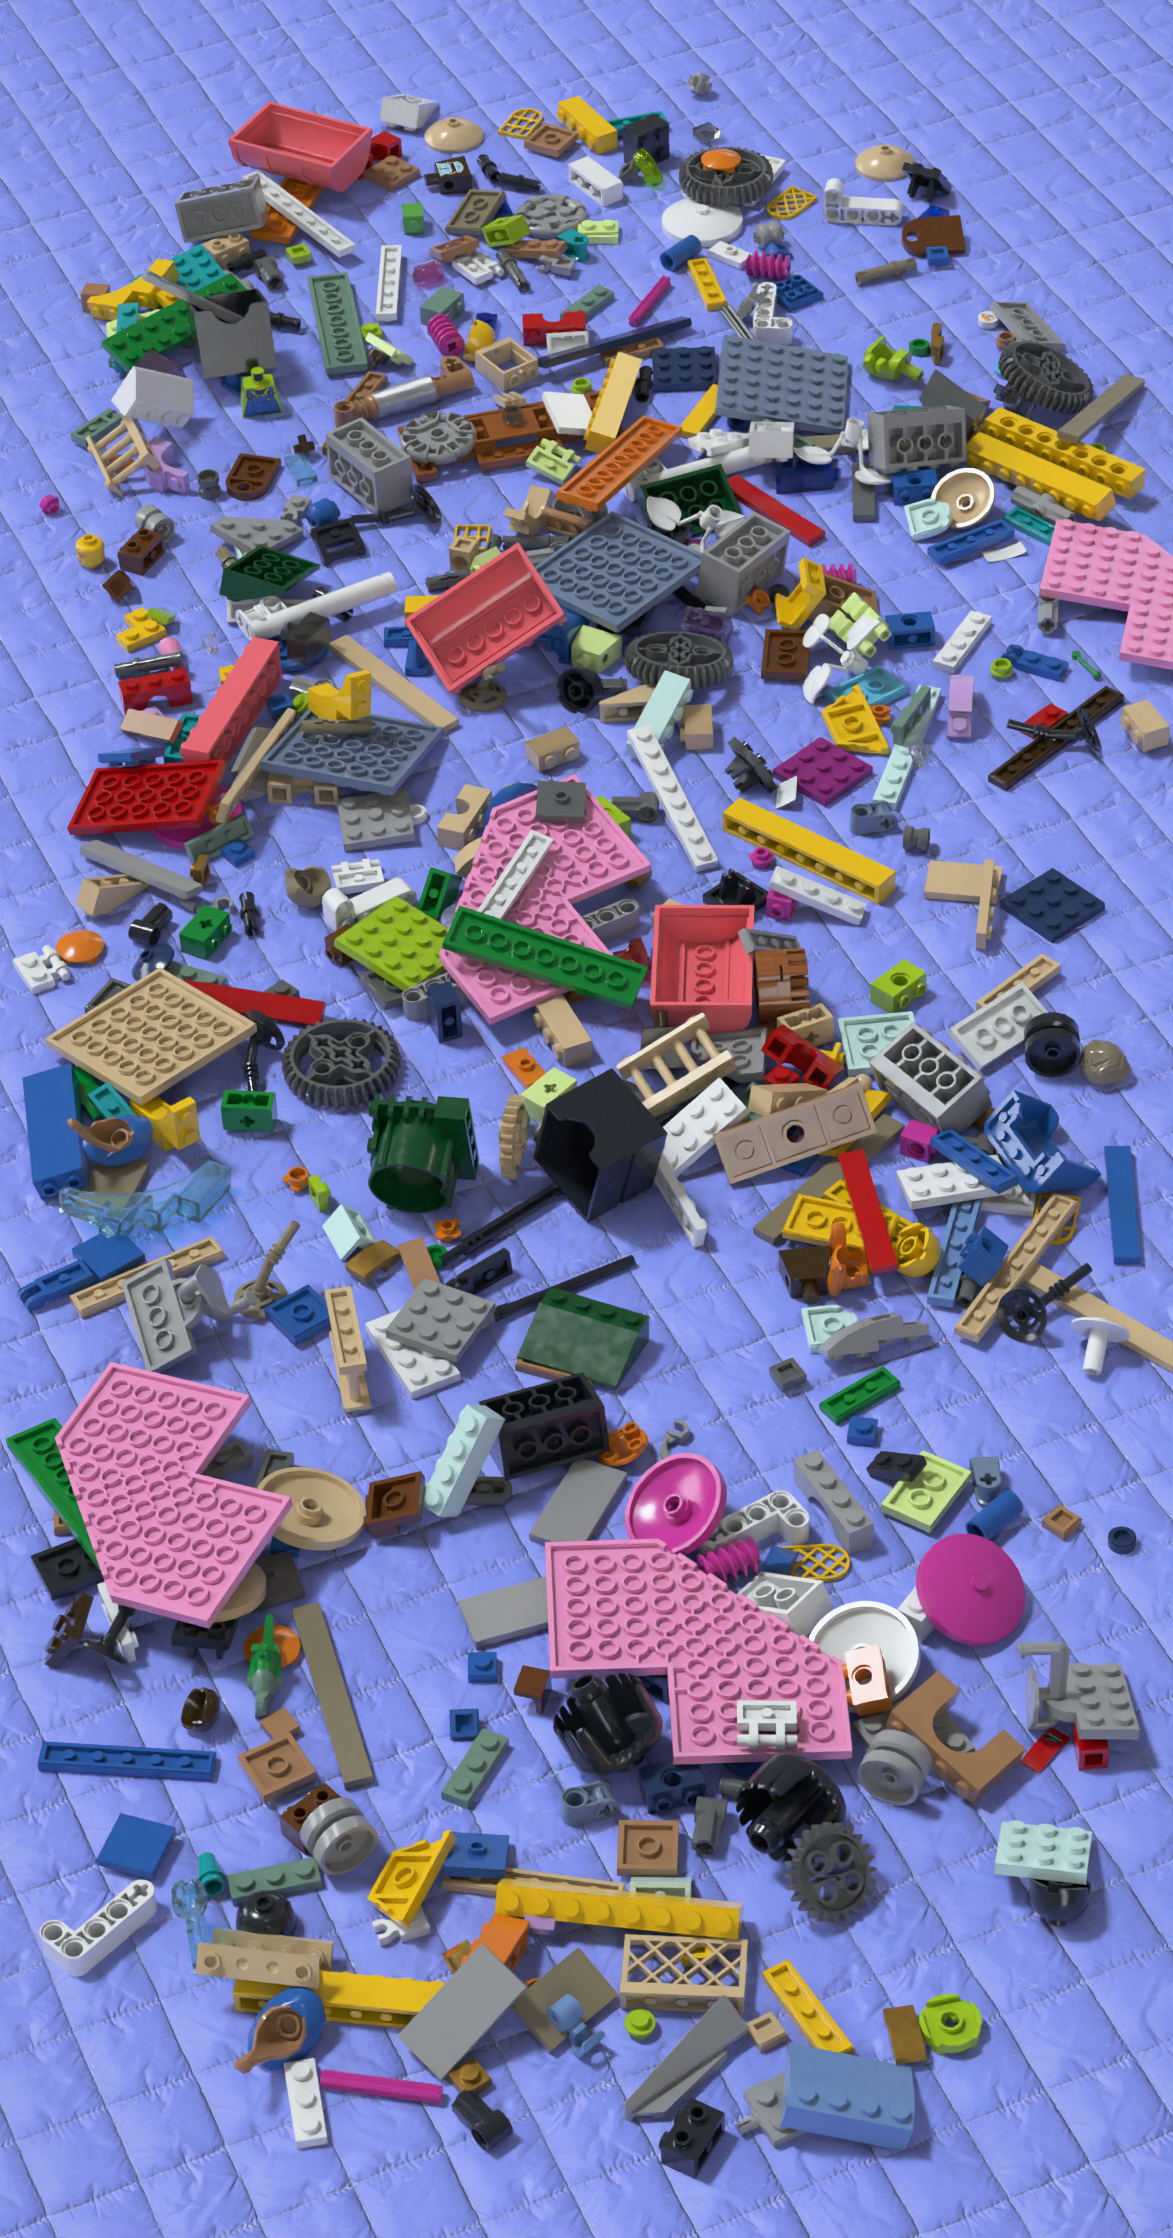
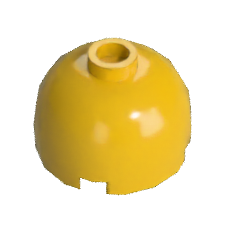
(479, 337)
(916, 1250)

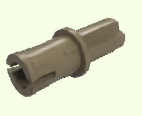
(225, 556)

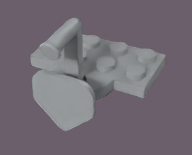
(169, 1308)
(1079, 1693)

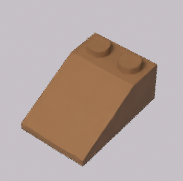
(836, 595)

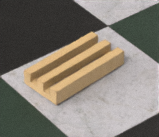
(508, 400)

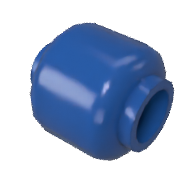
(322, 513)

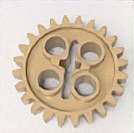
(513, 1136)

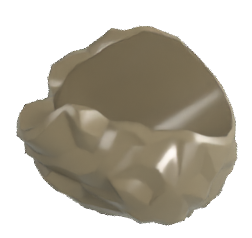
(307, 885)
(1104, 1063)

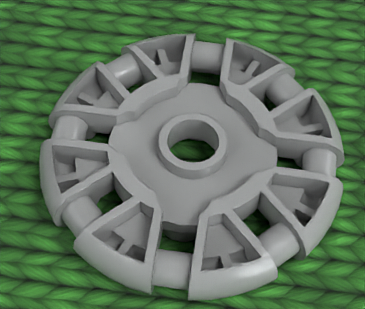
(552, 215)
(423, 446)

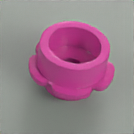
(49, 504)
(761, 858)

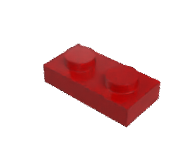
(1047, 716)

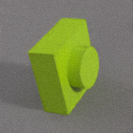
(298, 254)
(372, 328)
(319, 1192)

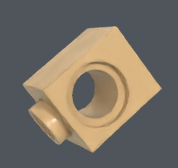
(462, 553)

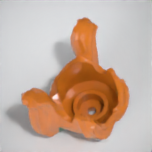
(847, 1267)

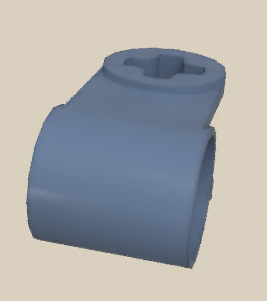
(869, 818)
(985, 1478)
(587, 1803)

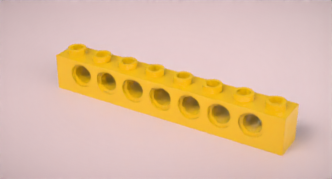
(1104, 468)

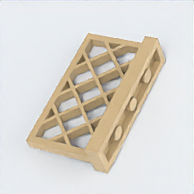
(682, 1993)

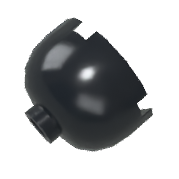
(580, 689)
(1059, 1900)
(266, 1914)

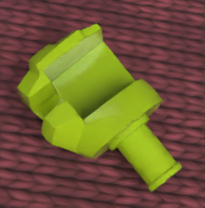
(889, 364)

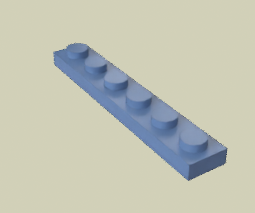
(947, 1275)

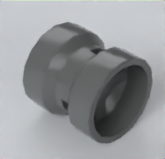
(208, 482)
(911, 836)

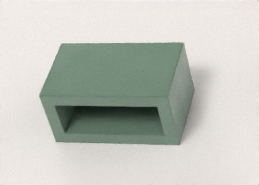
(445, 302)

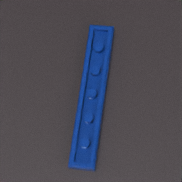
(1122, 1205)
(127, 1761)

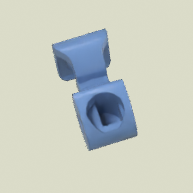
(566, 2016)

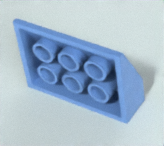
(848, 2097)

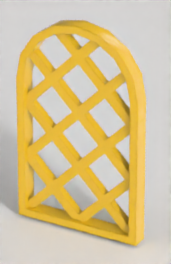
(776, 215)
(820, 1548)

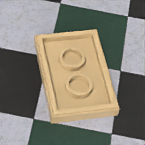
(956, 881)

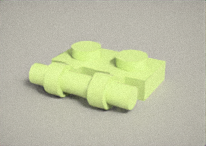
(551, 465)

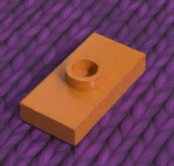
(523, 1067)

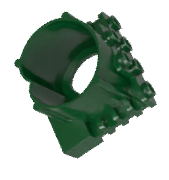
(420, 1151)

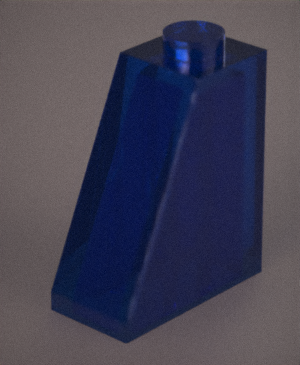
(801, 476)

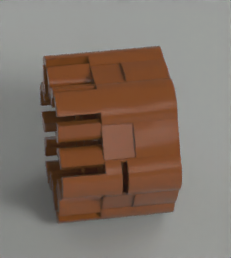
(780, 983)

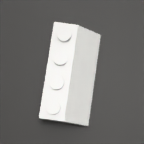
(155, 397)

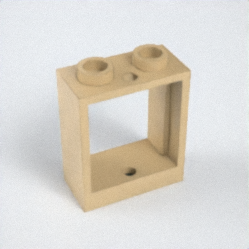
(507, 349)

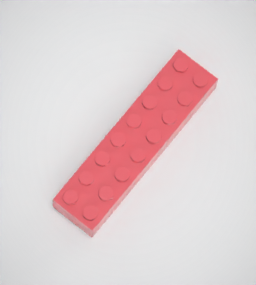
(236, 704)

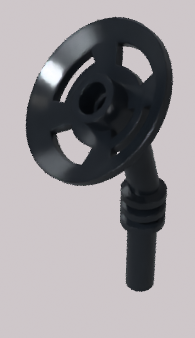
(420, 507)
(1084, 730)
(262, 1036)
(1030, 1310)
(108, 1643)

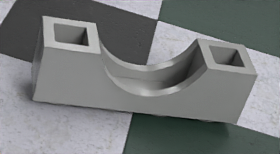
(849, 1521)

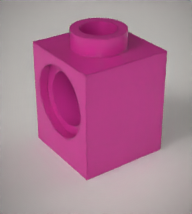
(780, 905)
(916, 1141)

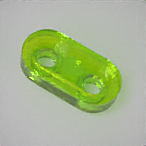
(648, 167)

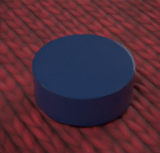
(1121, 1540)

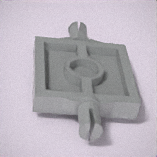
(765, 2108)

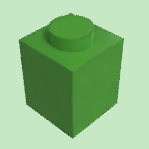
(413, 218)

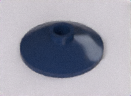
(152, 959)

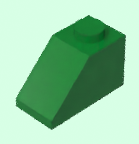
(438, 892)

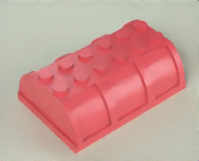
(303, 146)
(485, 618)
(702, 965)

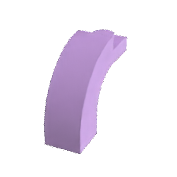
(166, 476)
(960, 706)

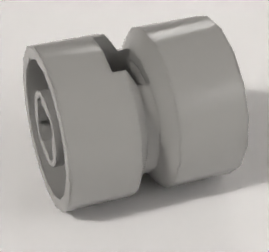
(153, 519)

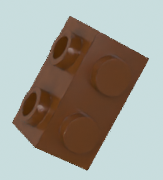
(141, 551)
(294, 1816)

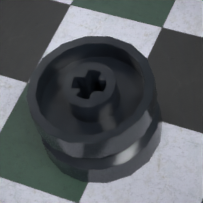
(1052, 1044)

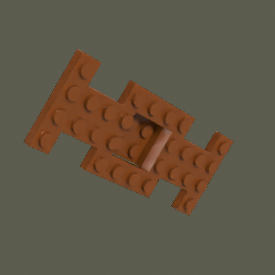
(492, 428)

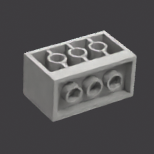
(221, 210)
(917, 438)
(369, 466)
(742, 561)
(931, 1081)

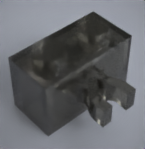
(1013, 401)
(307, 637)

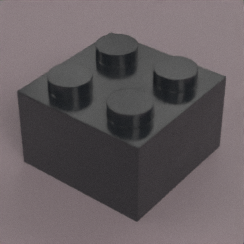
(647, 133)

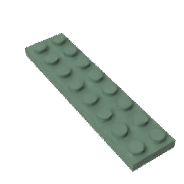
(337, 323)

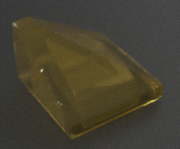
(455, 1955)

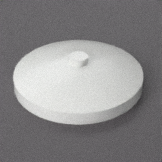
(705, 222)
(871, 1624)

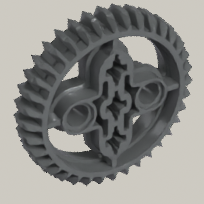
(746, 184)
(1045, 376)
(682, 653)
(341, 1062)

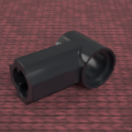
(149, 928)
(486, 2125)

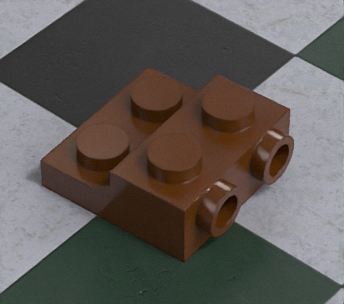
(394, 1503)

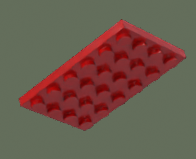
(147, 797)

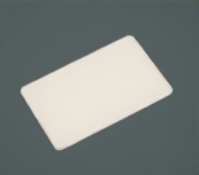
(786, 792)

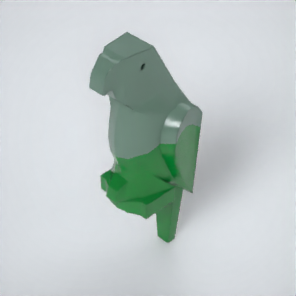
(265, 1670)

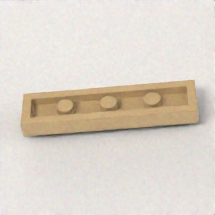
(986, 912)
(1032, 975)

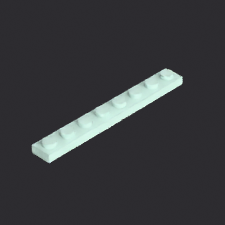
(900, 761)

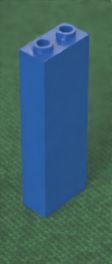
(54, 1148)

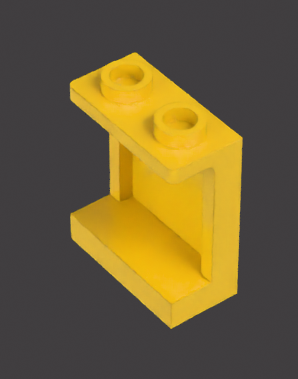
(796, 608)

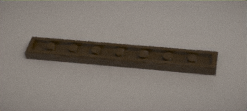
(1041, 750)

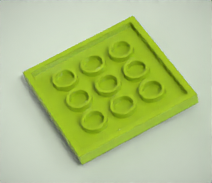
(396, 943)

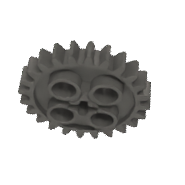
(837, 1898)

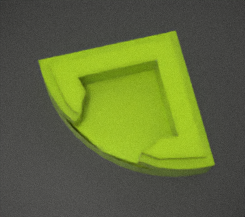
(162, 616)

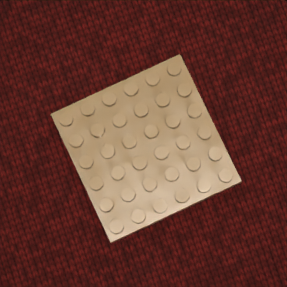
(151, 1035)

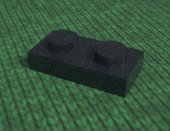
(896, 1466)

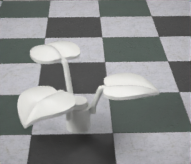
(852, 437)
(667, 515)
(850, 660)

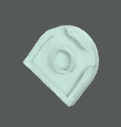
(927, 518)
(824, 1322)

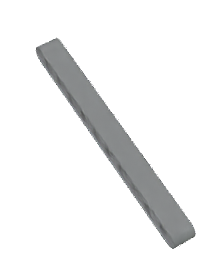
(605, 923)

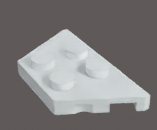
(718, 442)

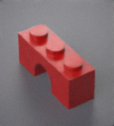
(382, 146)
(536, 327)
(138, 691)
(790, 1048)

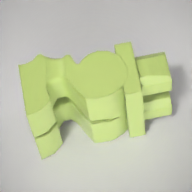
(856, 608)

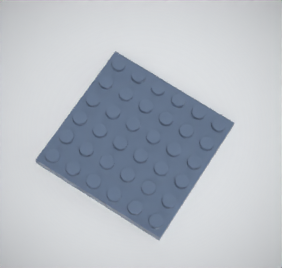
(782, 384)
(617, 571)
(359, 760)

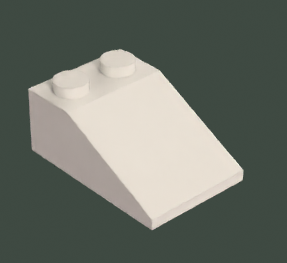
(406, 111)
(771, 440)
(791, 1599)

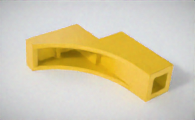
(139, 291)
(349, 702)
(171, 1125)

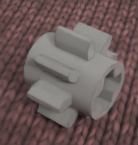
(699, 84)

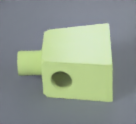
(595, 648)

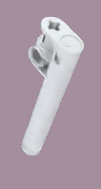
(731, 462)
(272, 615)

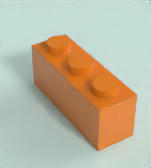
(505, 1938)

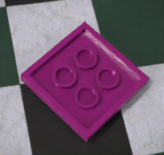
(823, 771)

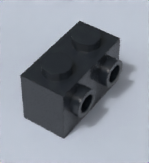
(692, 2137)

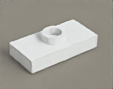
(729, 254)
(562, 341)

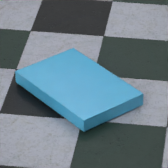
(876, 684)

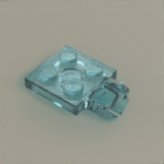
(190, 1903)

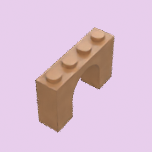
(969, 1773)

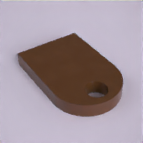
(933, 233)
(253, 475)

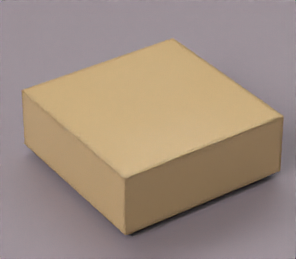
(766, 2032)

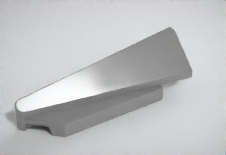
(252, 743)
(688, 2063)

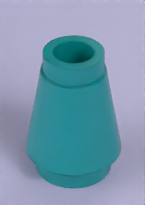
(211, 1874)

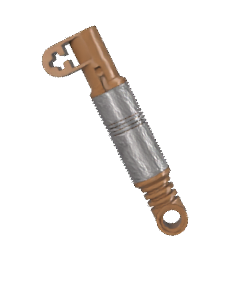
(407, 396)

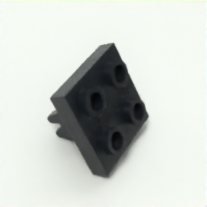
(925, 177)
(749, 768)
(736, 890)
(216, 1637)

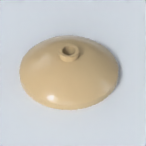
(453, 135)
(883, 162)
(964, 488)

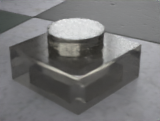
(706, 132)

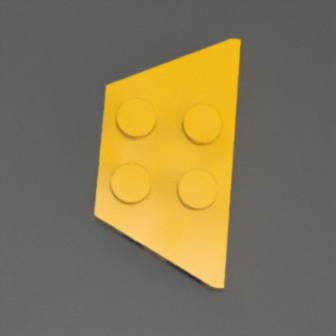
(854, 725)
(409, 1877)

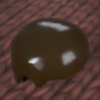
(201, 1709)

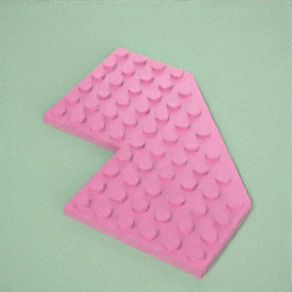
(1116, 573)
(579, 864)
(154, 1521)
(658, 1614)

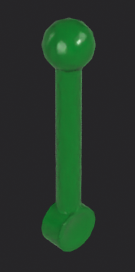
(1076, 655)

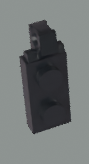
(483, 1273)

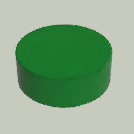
(919, 347)
(434, 1252)

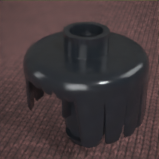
(607, 1726)
(783, 1797)

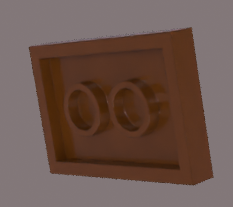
(784, 655)

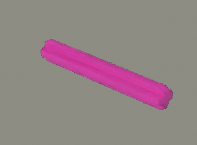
(649, 300)
(381, 2086)

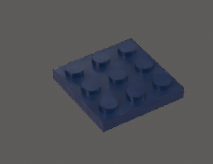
(684, 369)
(1052, 905)

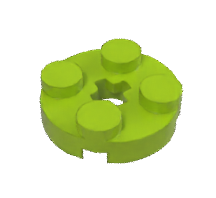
(950, 2039)

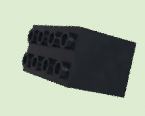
(548, 1426)

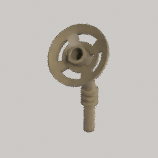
(483, 691)
(259, 1286)

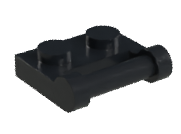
(336, 535)

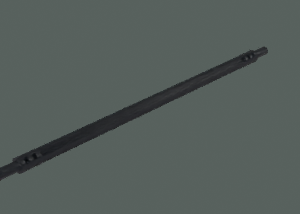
(537, 1201)

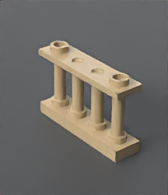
(140, 446)
(689, 1085)
(347, 1349)
(265, 1957)

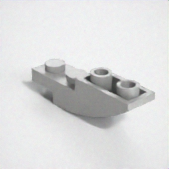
(865, 1335)

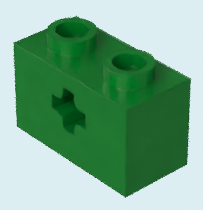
(205, 932)
(249, 1110)

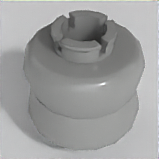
(768, 232)

